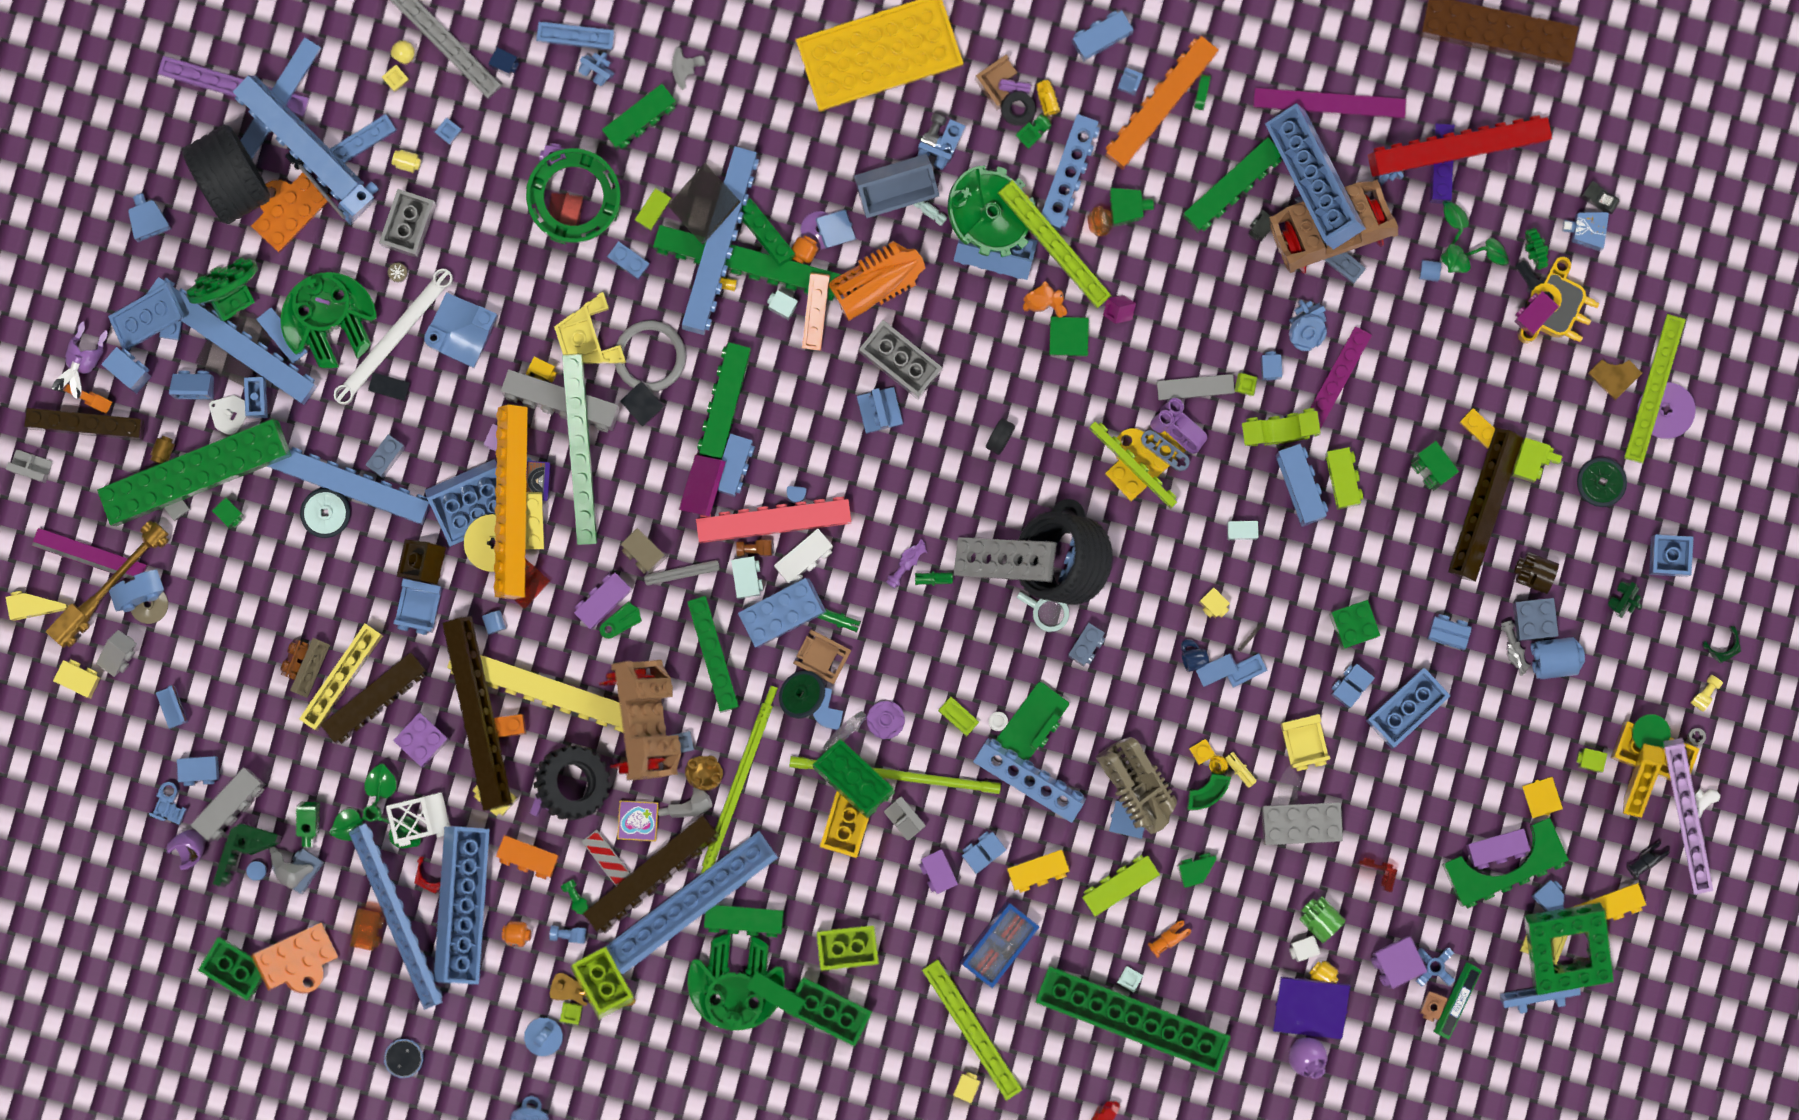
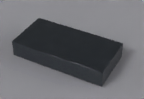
(389, 386)

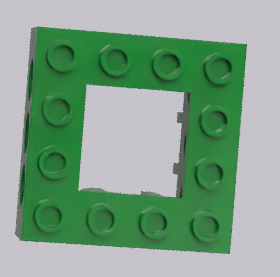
(1563, 922)

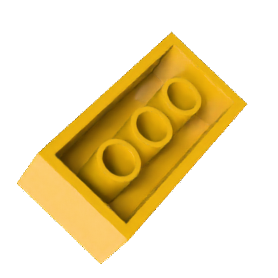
(1628, 753)
(844, 828)

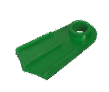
(621, 620)

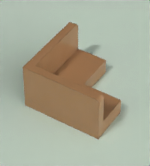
(990, 77)

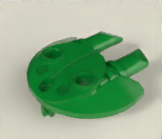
(323, 318)
(733, 1010)

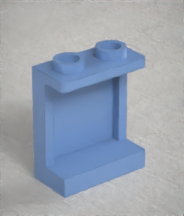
(418, 606)

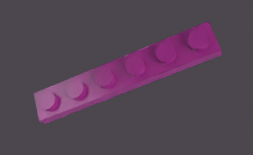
(1340, 373)

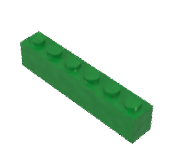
(1233, 184)
(725, 401)
(713, 654)

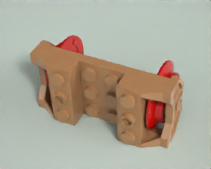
(1302, 243)
(644, 719)

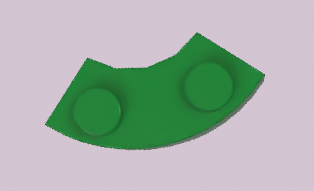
(1209, 793)

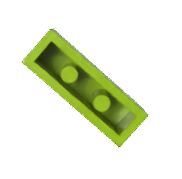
(1344, 478)

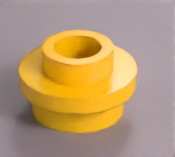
(1218, 764)

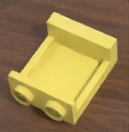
(1305, 742)

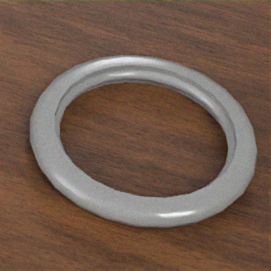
(678, 344)

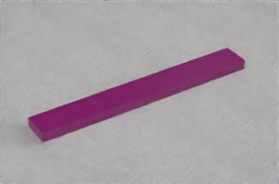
(1330, 103)

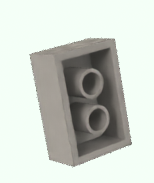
(407, 223)

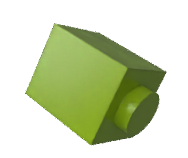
(1591, 760)

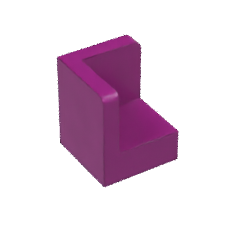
(1119, 309)

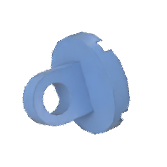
(543, 1037)
(527, 1113)

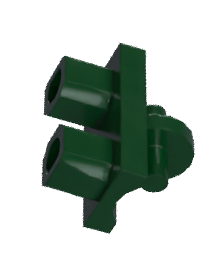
(1629, 592)

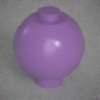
(1308, 1057)

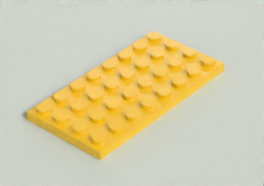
(879, 52)

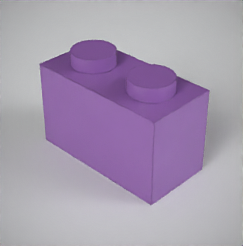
(938, 871)

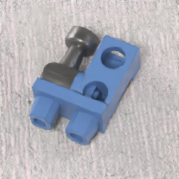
(939, 146)

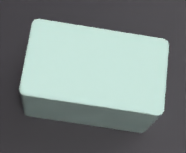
(1242, 530)

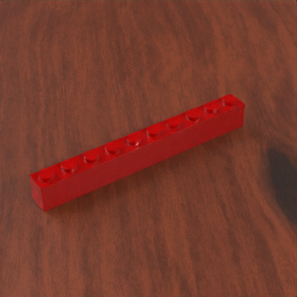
(1459, 146)

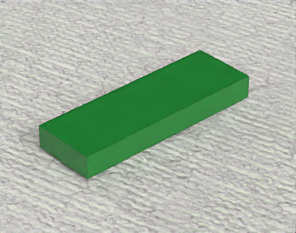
(776, 994)

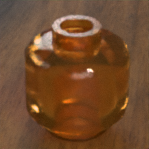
(1100, 221)

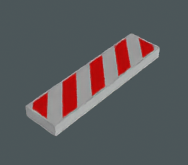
(606, 857)

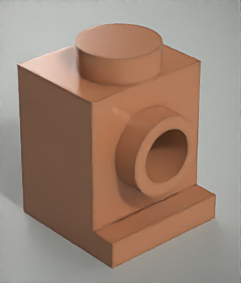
(1432, 998)

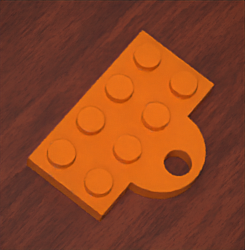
(288, 211)
(296, 959)

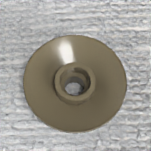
(154, 613)

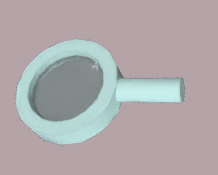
(1047, 614)

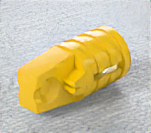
(1047, 98)

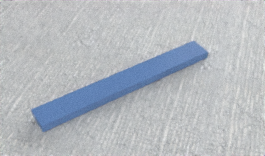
(283, 90)

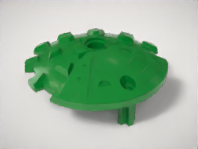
(968, 206)

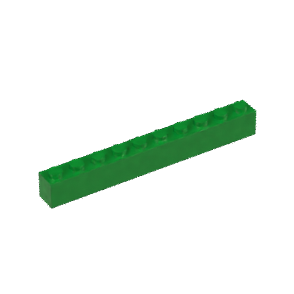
(742, 261)

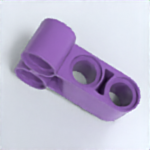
(1179, 426)

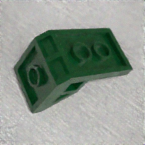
(255, 841)

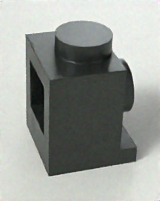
(1260, 227)

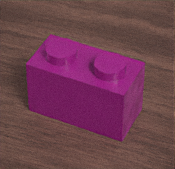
(1536, 313)

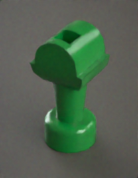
(579, 904)

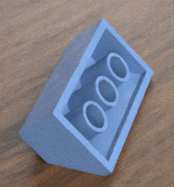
(1015, 265)

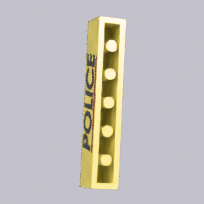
(341, 677)

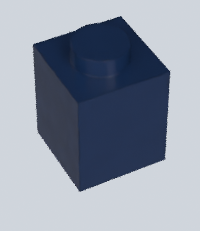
(504, 62)

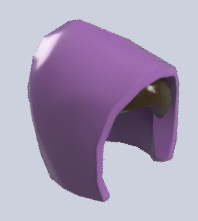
(190, 847)

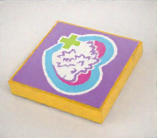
(637, 821)

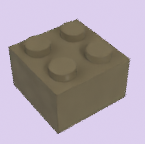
(643, 551)

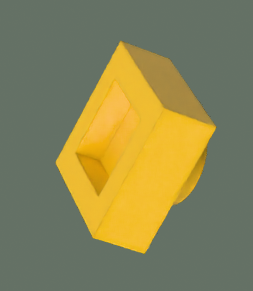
(1202, 751)

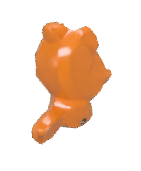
(1043, 298)

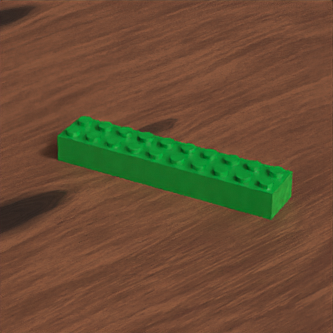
(194, 472)
(1132, 1019)

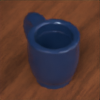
(1194, 658)

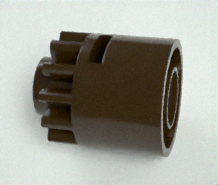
(1536, 572)

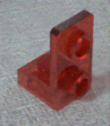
(1388, 879)

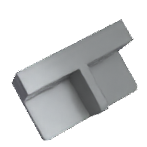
(30, 466)
(904, 818)

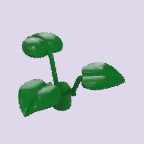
(1454, 256)
(382, 784)

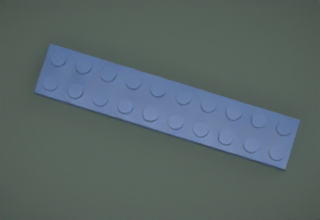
(691, 902)
(392, 910)

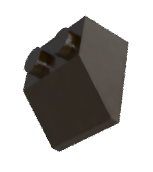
(421, 561)

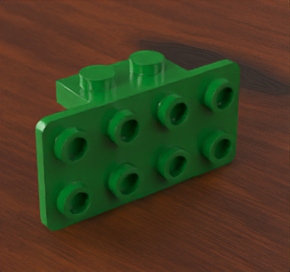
(1033, 721)

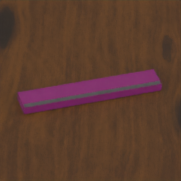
(84, 553)

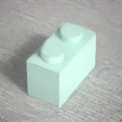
(746, 578)

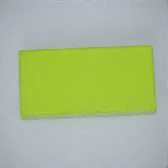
(653, 209)
(958, 716)

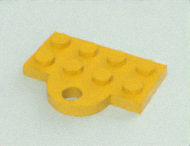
(1124, 478)

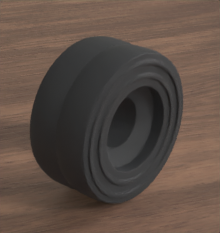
(1000, 436)

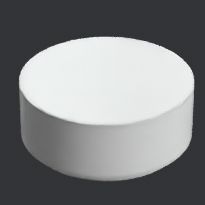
(998, 721)

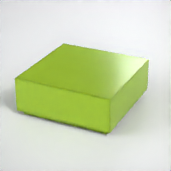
(1245, 384)
(570, 1013)

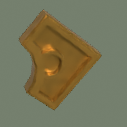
(1615, 378)

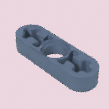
(1150, 446)

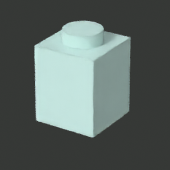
(782, 304)

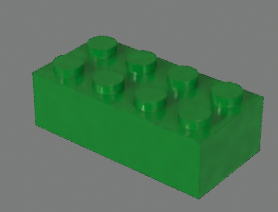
(832, 1012)

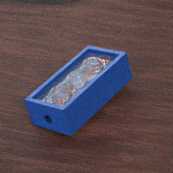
(999, 944)

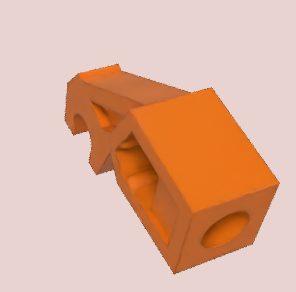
(92, 400)

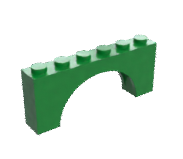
(1544, 854)

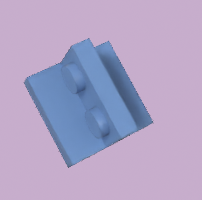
(879, 410)

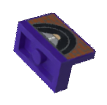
(538, 478)

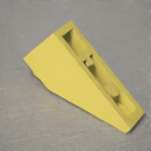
(26, 606)

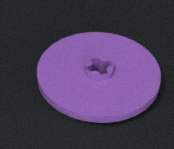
(1682, 414)

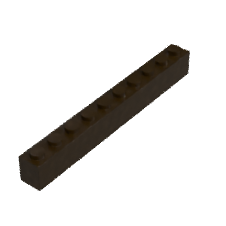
(477, 713)

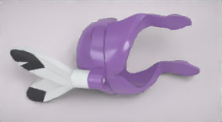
(79, 362)

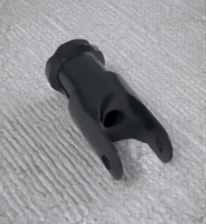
(1646, 861)

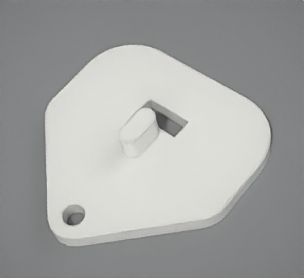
(223, 412)

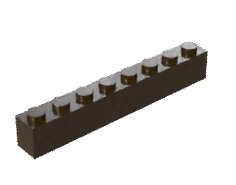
(1485, 504)
(651, 874)

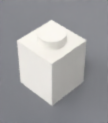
(1304, 949)

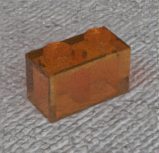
(366, 929)

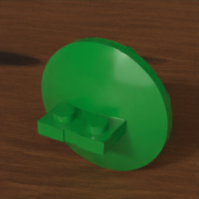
(225, 288)

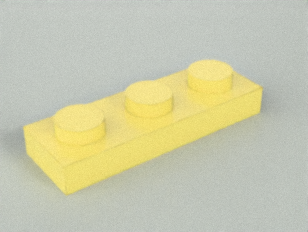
(534, 521)

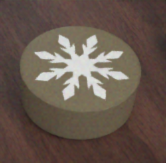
(397, 272)

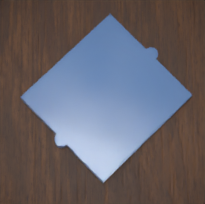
(835, 229)
(1122, 824)

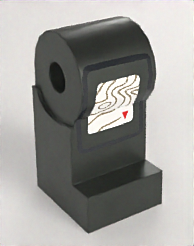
(1600, 198)

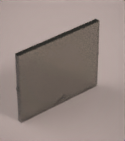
(704, 203)
(223, 363)

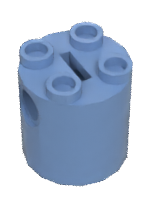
(1557, 658)

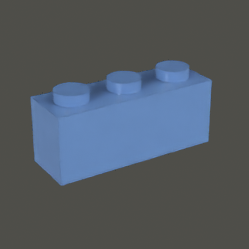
(1102, 35)
(735, 456)

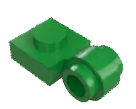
(1030, 134)

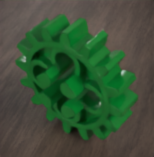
(1536, 248)

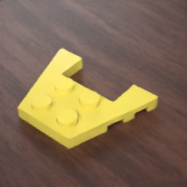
(578, 335)

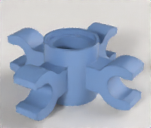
(1445, 955)

